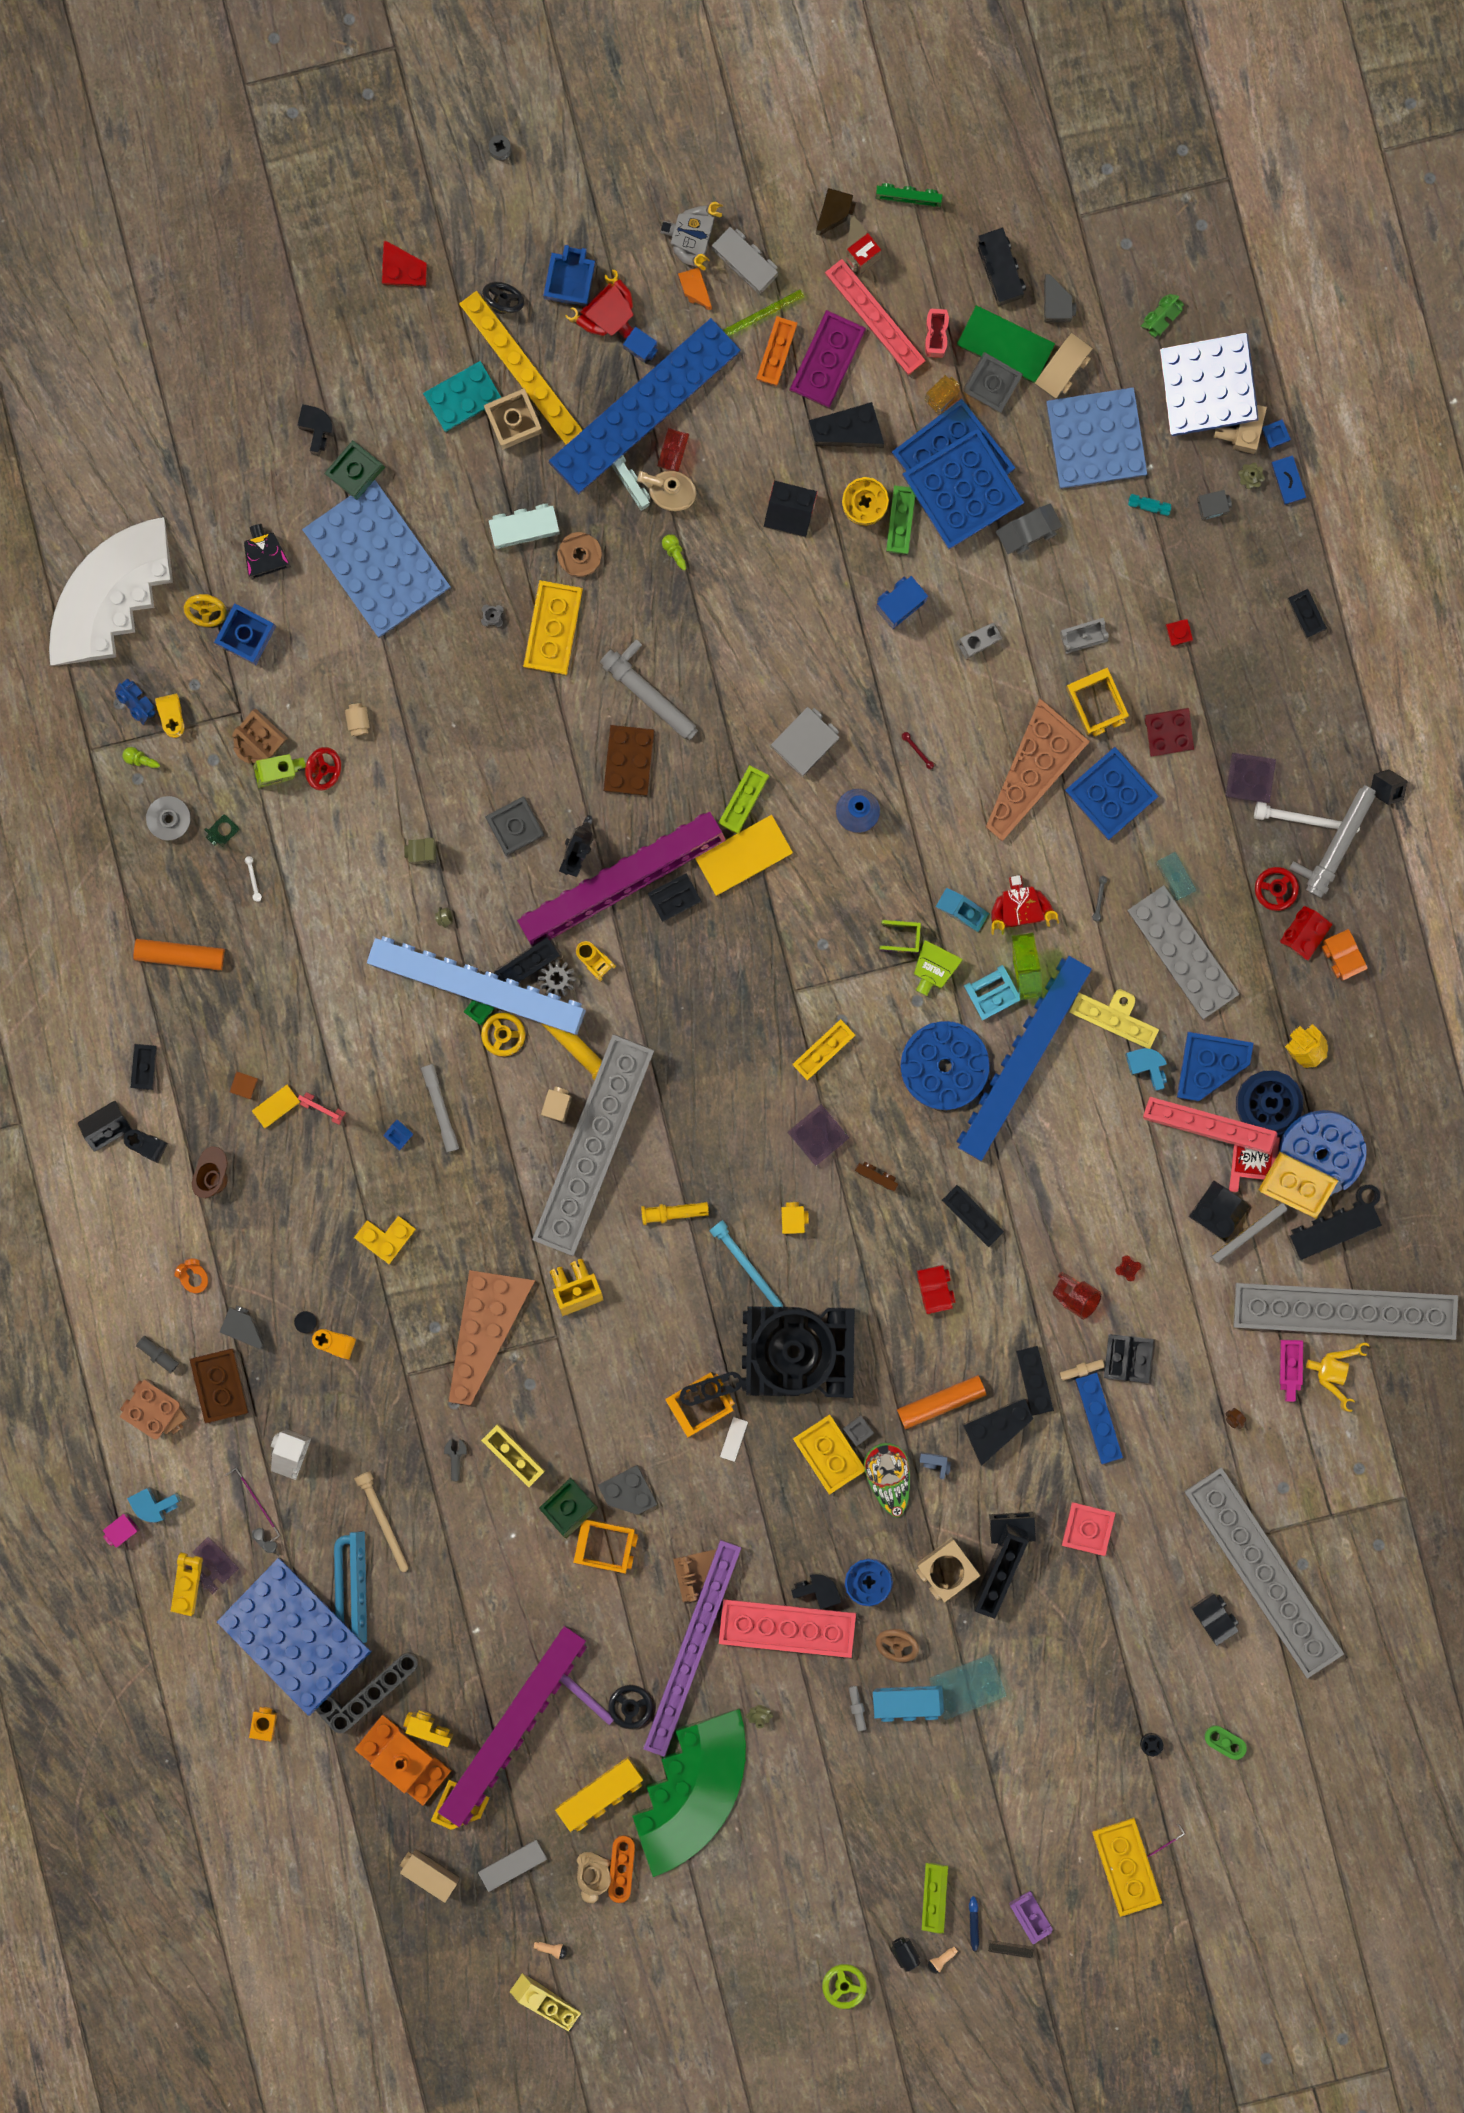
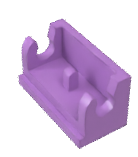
(1031, 1917)

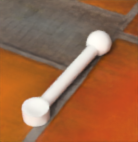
(257, 896)

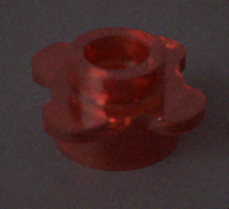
(1121, 1269)

